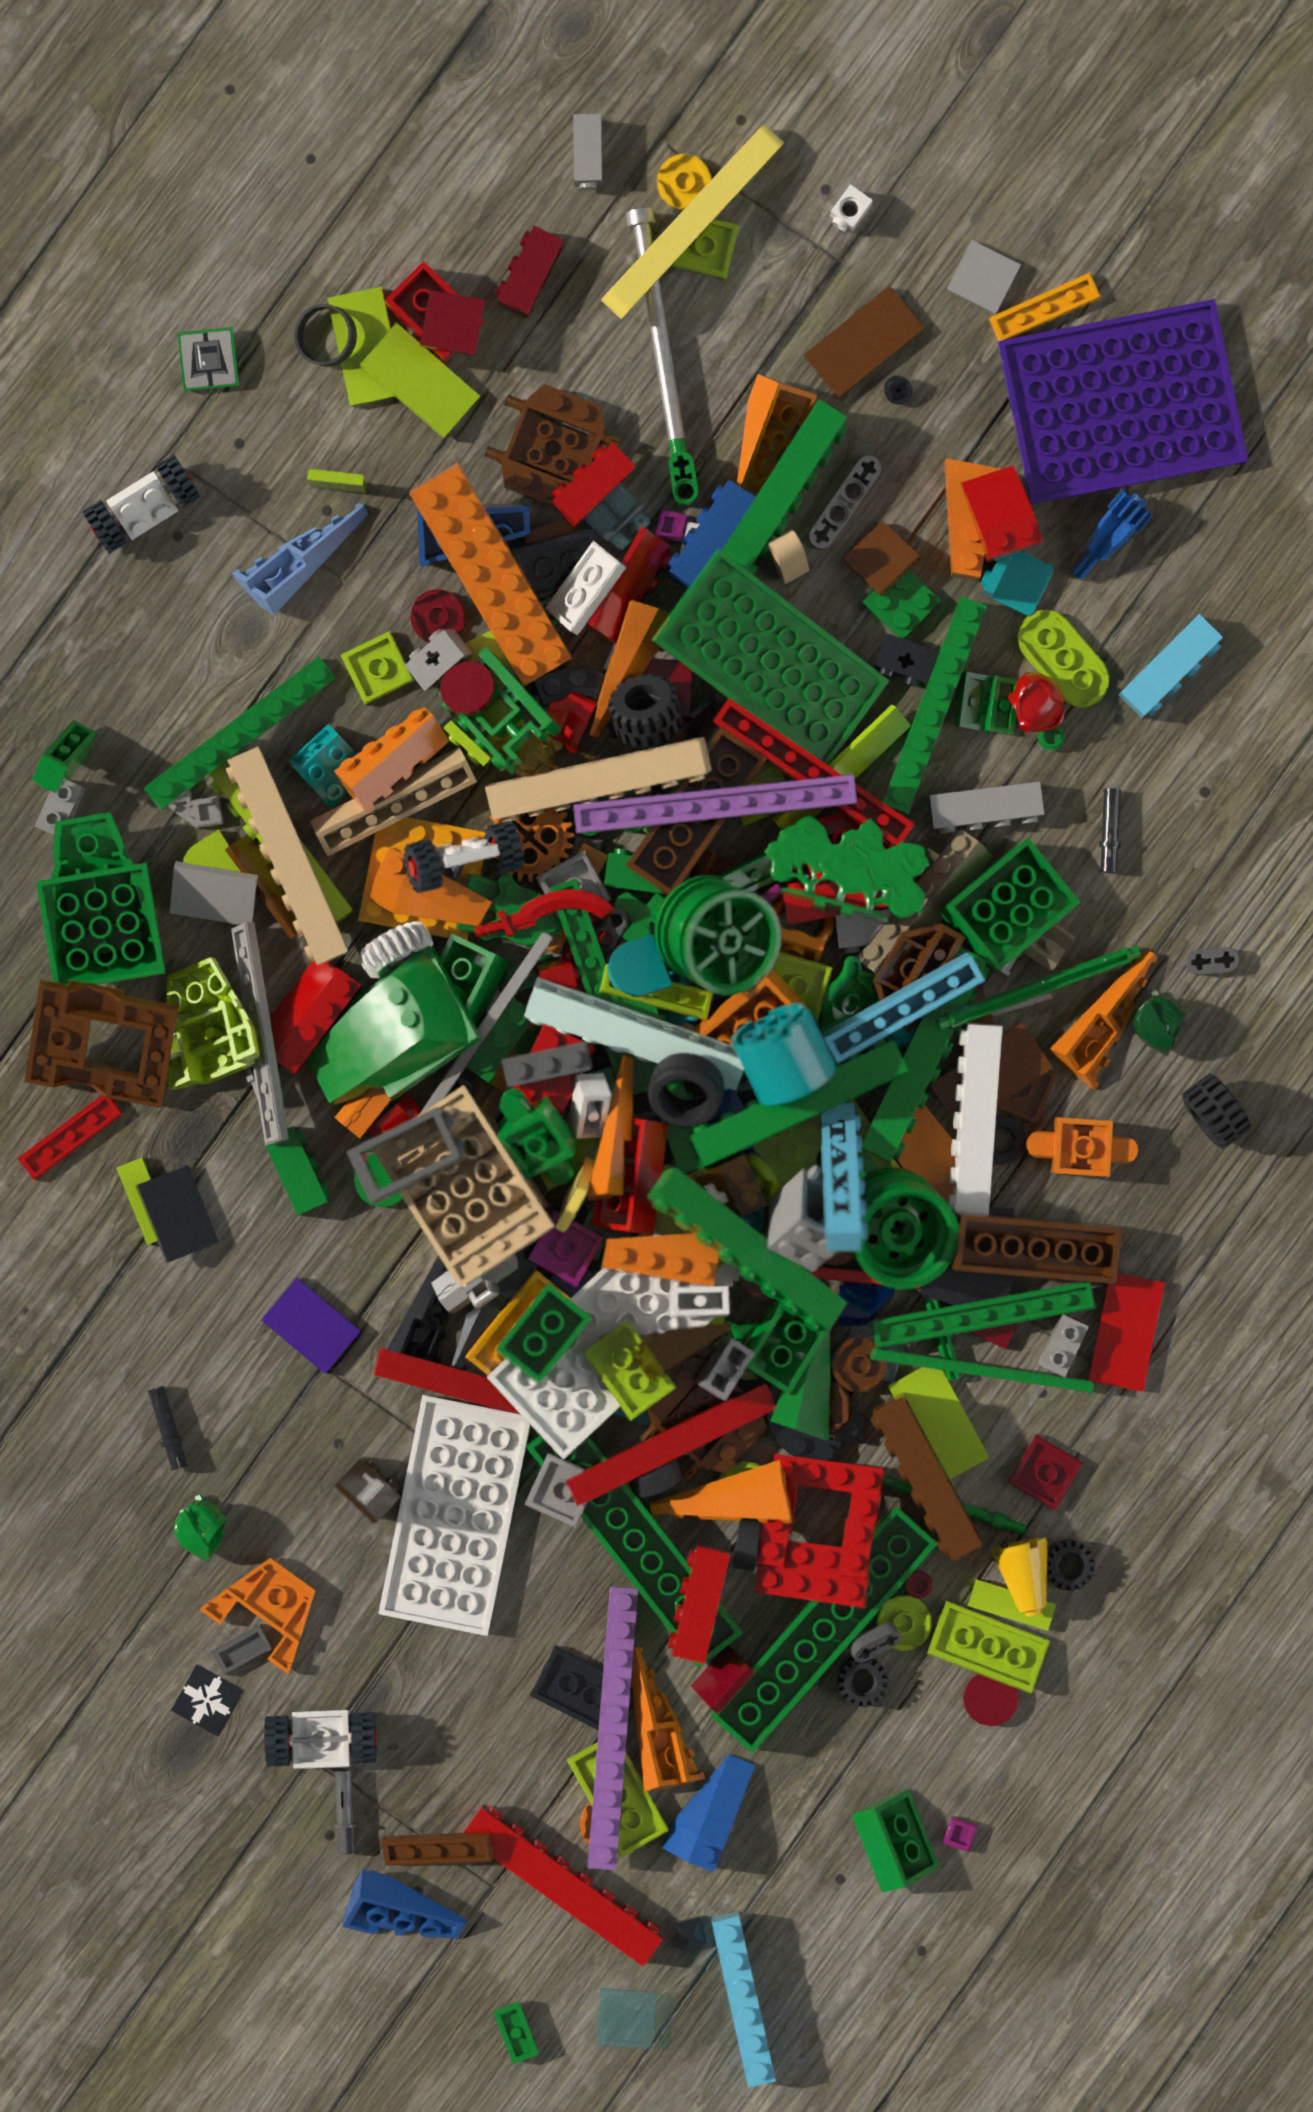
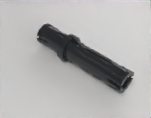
(1109, 864)
(167, 1428)

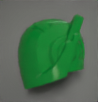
(200, 1528)

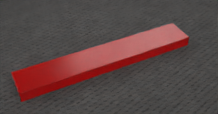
(440, 1379)

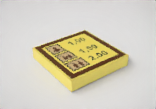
(575, 1194)

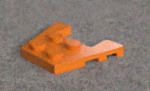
(276, 1598)

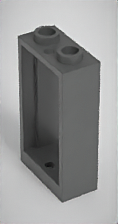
(367, 1176)

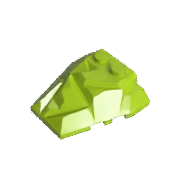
(211, 1027)

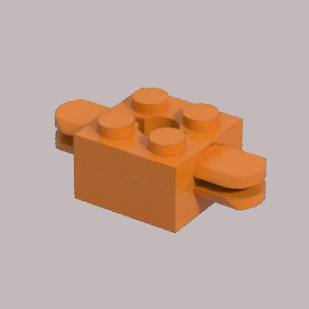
(1082, 1147)

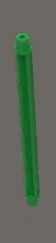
(1037, 987)

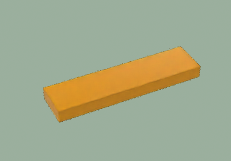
(1045, 308)

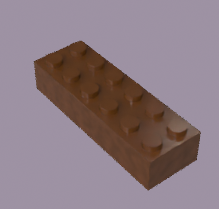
(674, 848)
(1037, 1247)
(927, 1476)

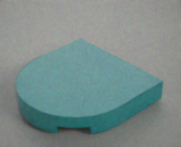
(638, 968)

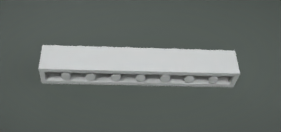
(975, 1117)

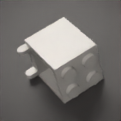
(799, 1220)

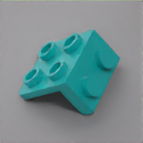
(1017, 581)

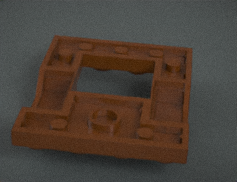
(63, 1032)

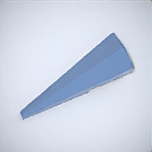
(279, 577)

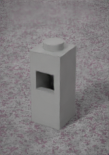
(587, 151)

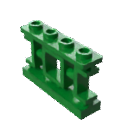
(514, 696)

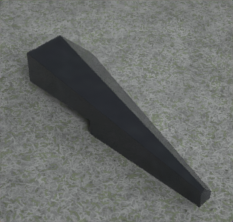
(480, 1319)
(424, 1322)

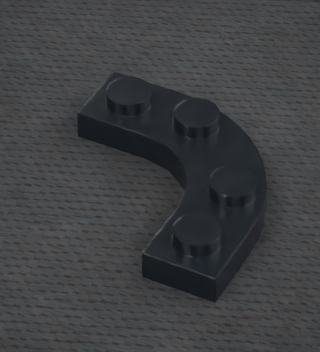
(561, 683)
(799, 1443)

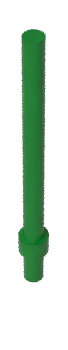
(997, 1519)

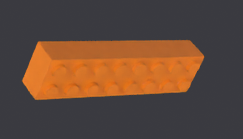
(490, 574)

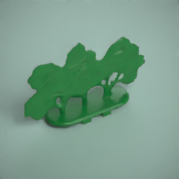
(854, 864)

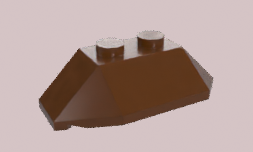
(914, 956)

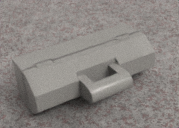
(456, 1298)

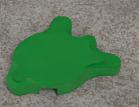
(510, 900)
(849, 992)

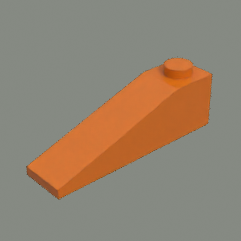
(771, 421)
(449, 903)

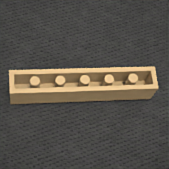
(423, 788)

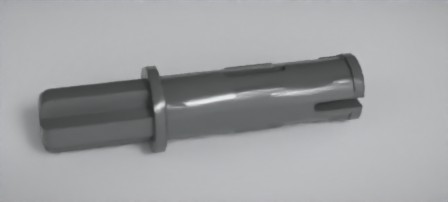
(344, 1812)

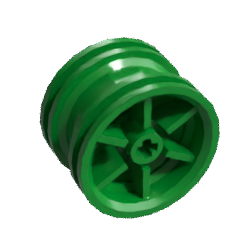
(702, 912)
(939, 1231)

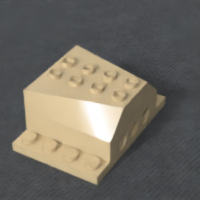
(476, 1208)

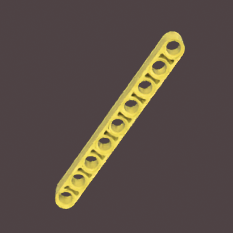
(692, 221)

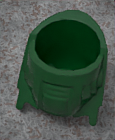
(1159, 1022)

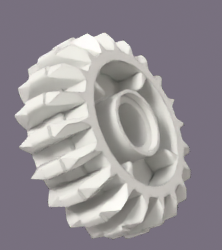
(394, 948)

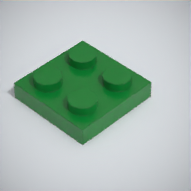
(902, 605)

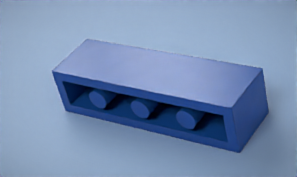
(712, 533)

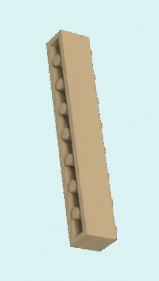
(599, 778)
(288, 857)

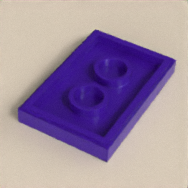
(311, 1325)

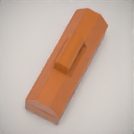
(363, 1111)

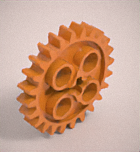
(549, 820)

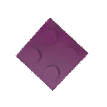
(566, 1252)

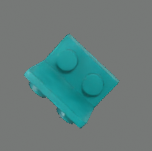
(319, 760)

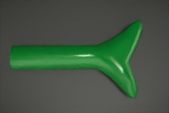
(741, 1332)

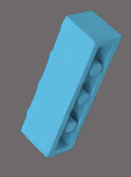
(1170, 666)

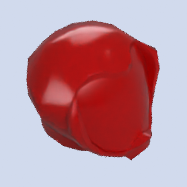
(1037, 702)

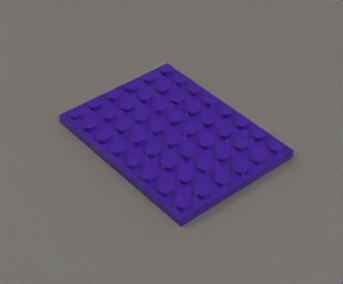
(1122, 402)

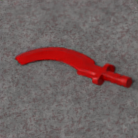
(544, 905)

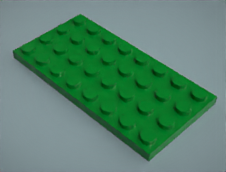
(770, 658)

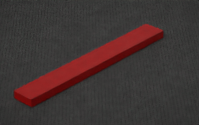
(670, 1444)

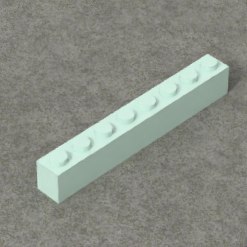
(626, 1029)

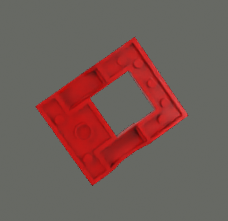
(818, 1570)

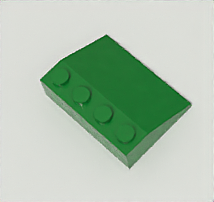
(1009, 905)

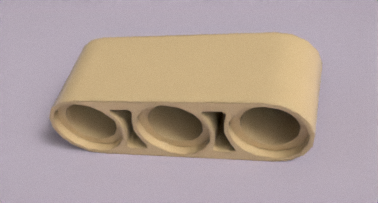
(789, 557)

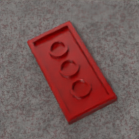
(1126, 1332)

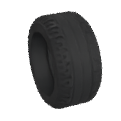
(692, 1068)

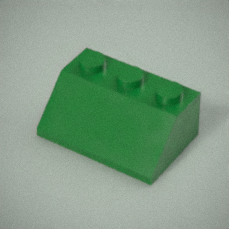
(509, 1038)
(781, 1347)
(895, 1841)

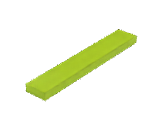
(857, 756)

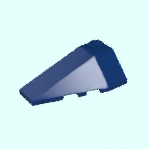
(706, 1821)
(389, 1905)

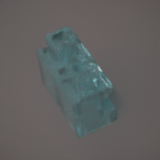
(628, 511)

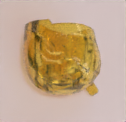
(535, 754)

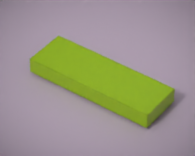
(132, 1175)
(999, 1601)

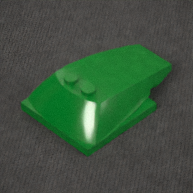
(98, 907)
(395, 1033)

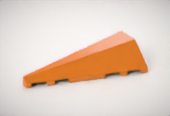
(630, 657)
(1090, 1038)
(608, 1168)
(749, 1494)
(663, 1753)

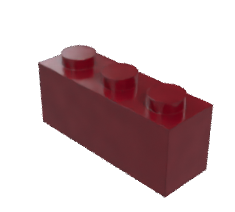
(529, 271)

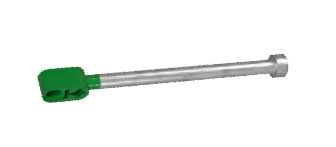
(640, 220)

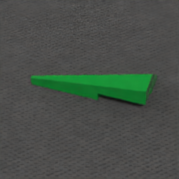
(808, 1404)

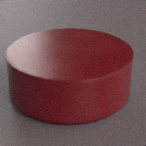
(918, 1584)

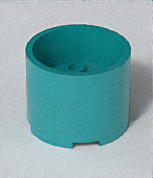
(783, 1054)

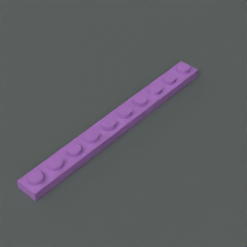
(715, 804)
(612, 1728)

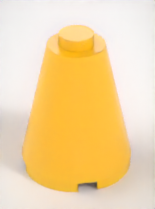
(1025, 1573)

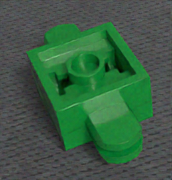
(641, 915)
(524, 1138)

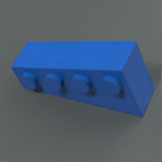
(510, 520)

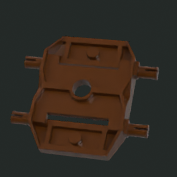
(535, 433)
(726, 1448)

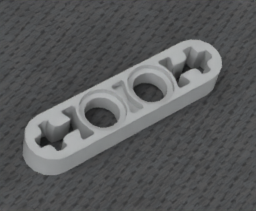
(847, 504)

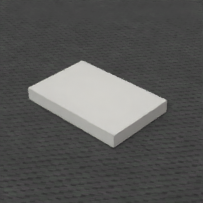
(585, 588)

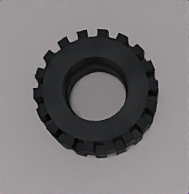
(645, 710)
(1216, 1111)

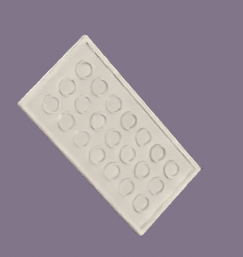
(572, 1395)
(454, 1515)

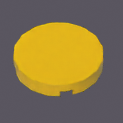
(682, 180)

